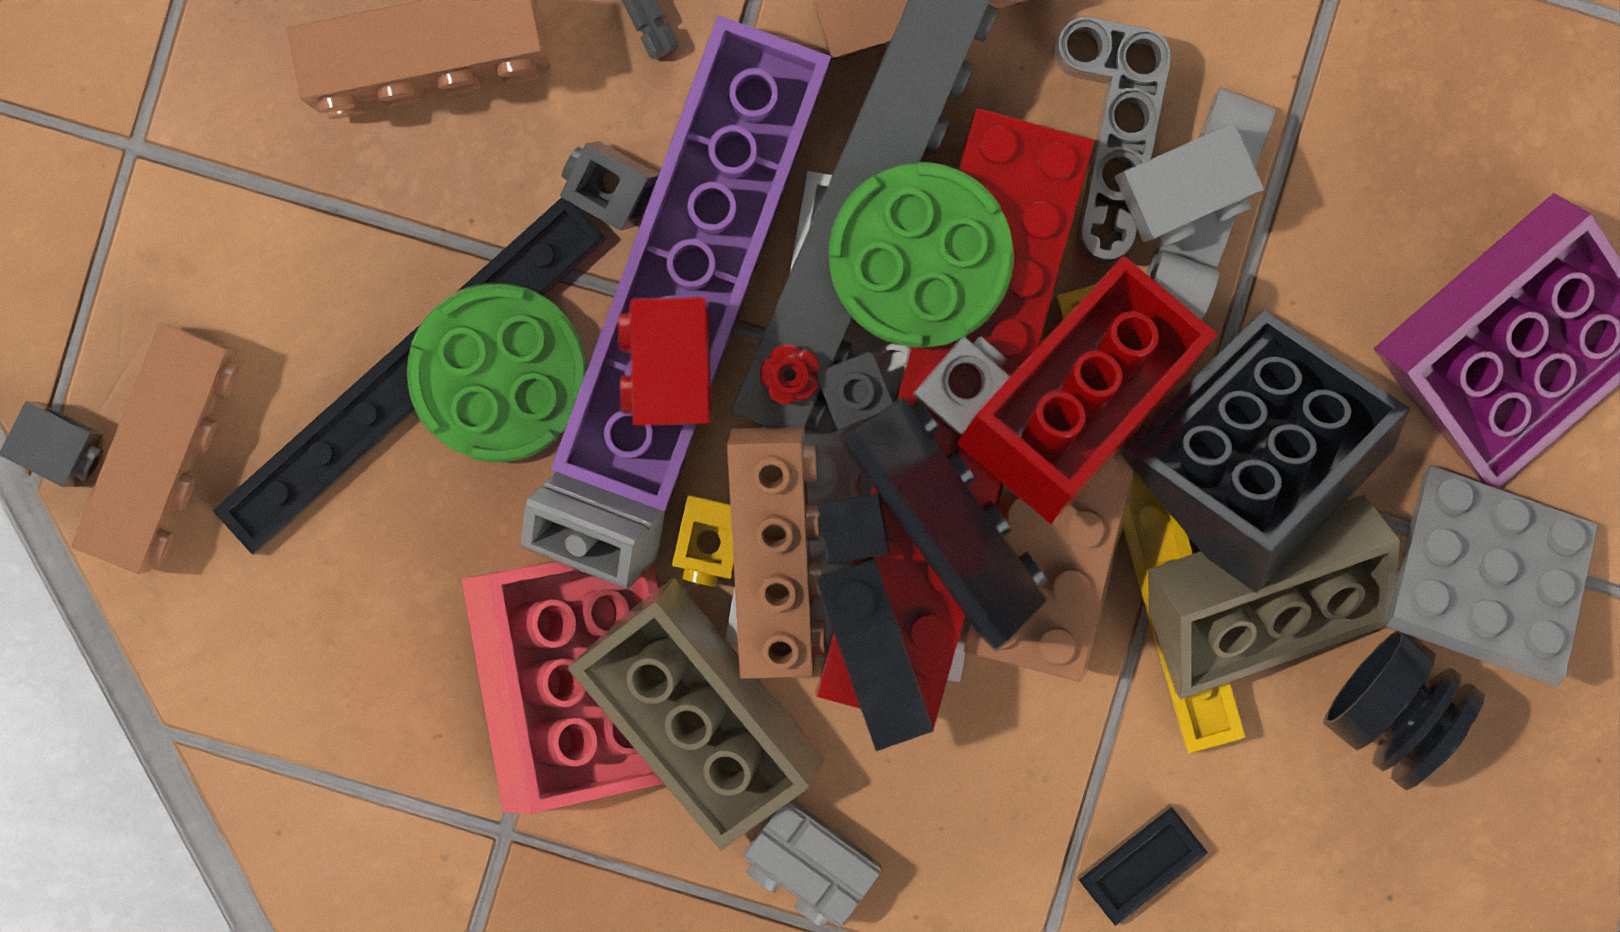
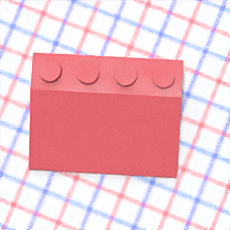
(543, 726)

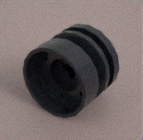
(1415, 718)

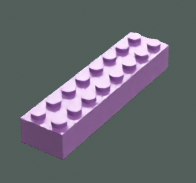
(697, 241)

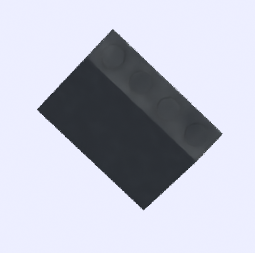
(1264, 447)
(946, 521)

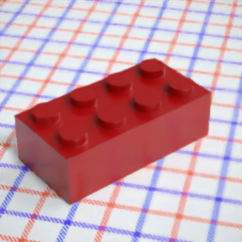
(1086, 389)

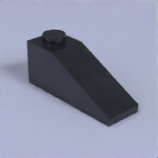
(874, 653)

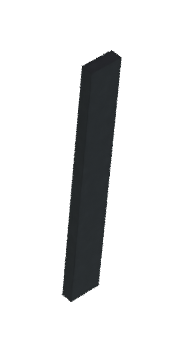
(382, 397)

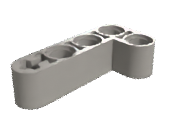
(1111, 141)
(1191, 264)

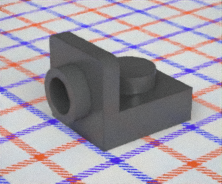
(854, 389)

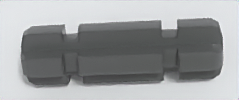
(648, 18)

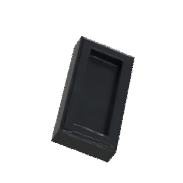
(1142, 864)

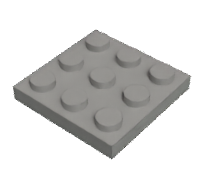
(1492, 576)

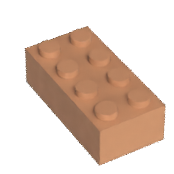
(415, 49)
(1078, 563)

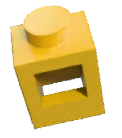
(702, 567)

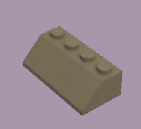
(1323, 595)
(691, 717)

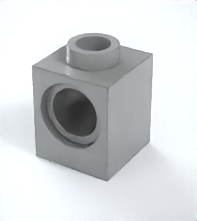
(935, 391)

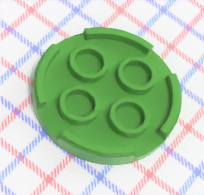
(920, 255)
(495, 371)

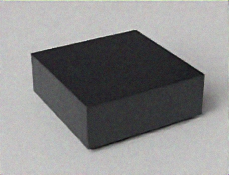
(853, 528)

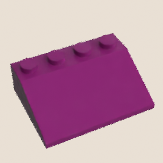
(1516, 341)

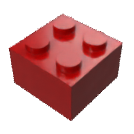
(667, 361)

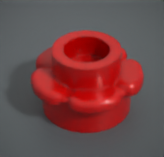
(784, 390)

